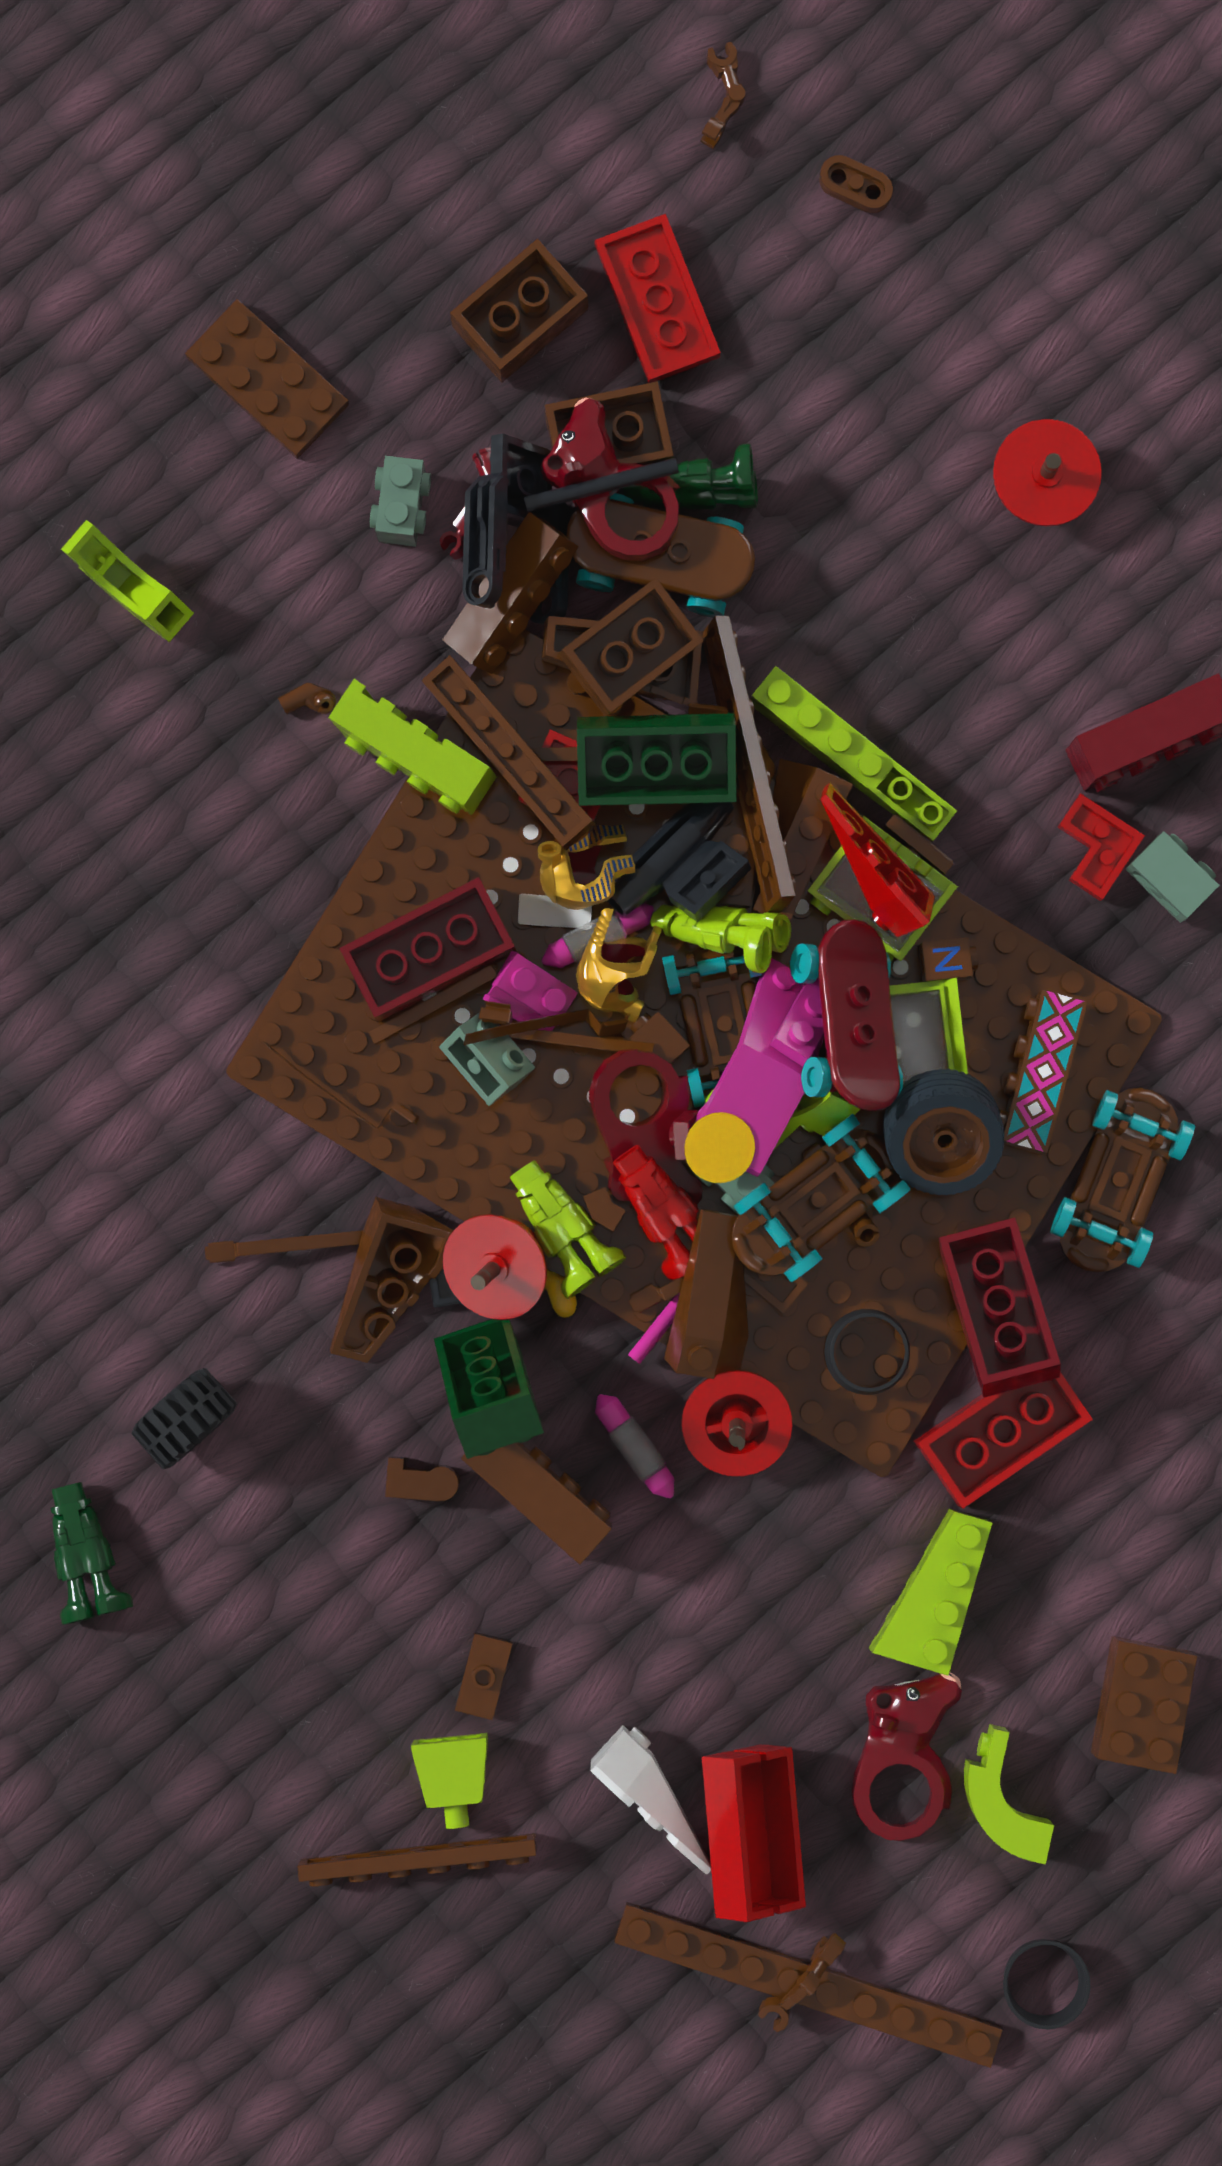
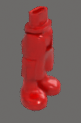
(659, 1207)

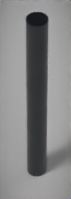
(601, 484)

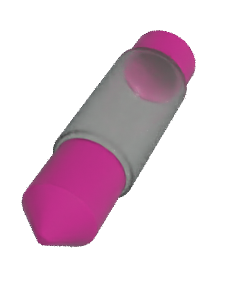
(572, 944)
(635, 1446)

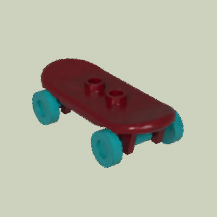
(854, 1014)

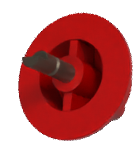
(737, 1423)

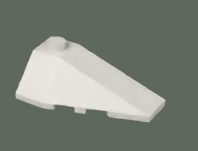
(635, 1776)

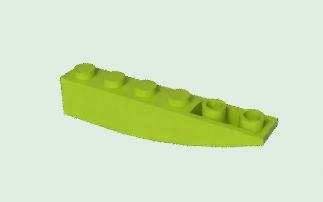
(850, 754)

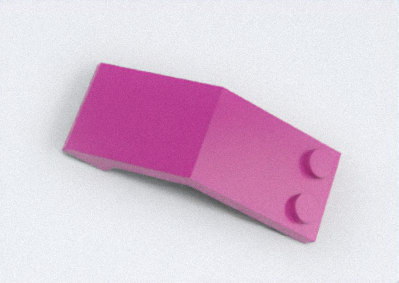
(759, 1080)

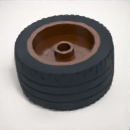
(943, 1132)

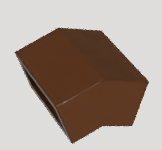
(603, 1209)

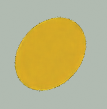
(719, 1147)

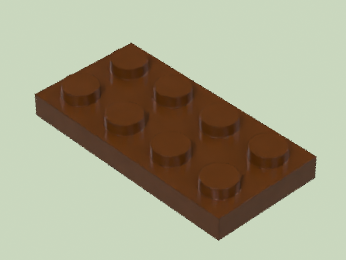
(267, 378)

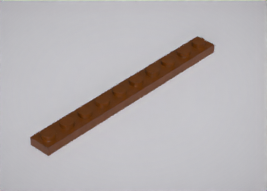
(835, 1995)

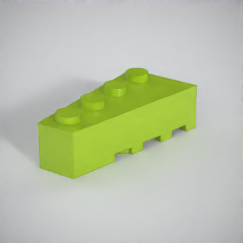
(411, 750)
(934, 1603)

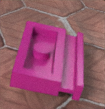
(529, 990)

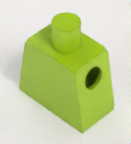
(452, 1774)

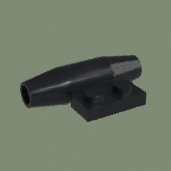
(683, 863)

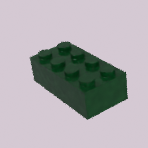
(656, 759)
(487, 1387)

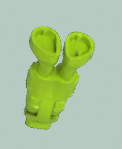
(727, 927)
(561, 1222)

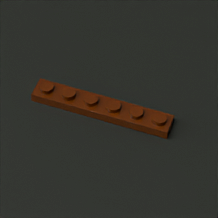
(508, 752)
(434, 1857)

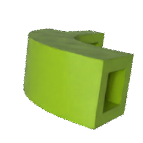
(127, 582)
(1012, 1830)

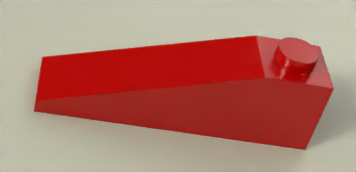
(889, 885)

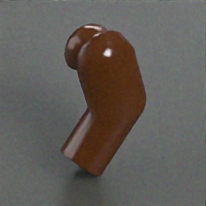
(310, 696)

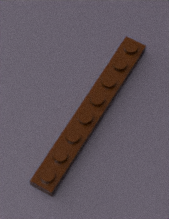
(752, 777)

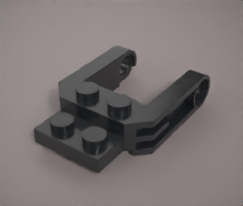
(498, 501)

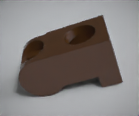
(420, 1484)

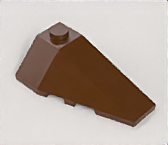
(391, 1268)
(712, 1309)

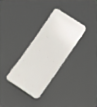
(541, 911)

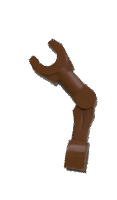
(734, 98)
(824, 1955)

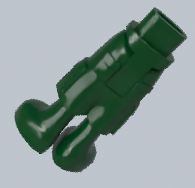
(704, 486)
(80, 1552)

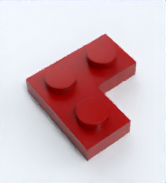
(1109, 844)

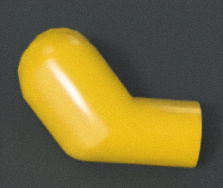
(561, 1305)

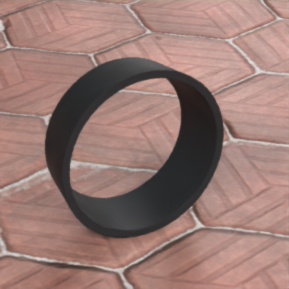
(830, 1344)
(1067, 2014)

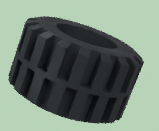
(184, 1418)

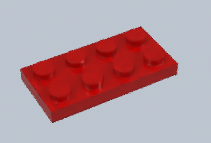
(657, 298)

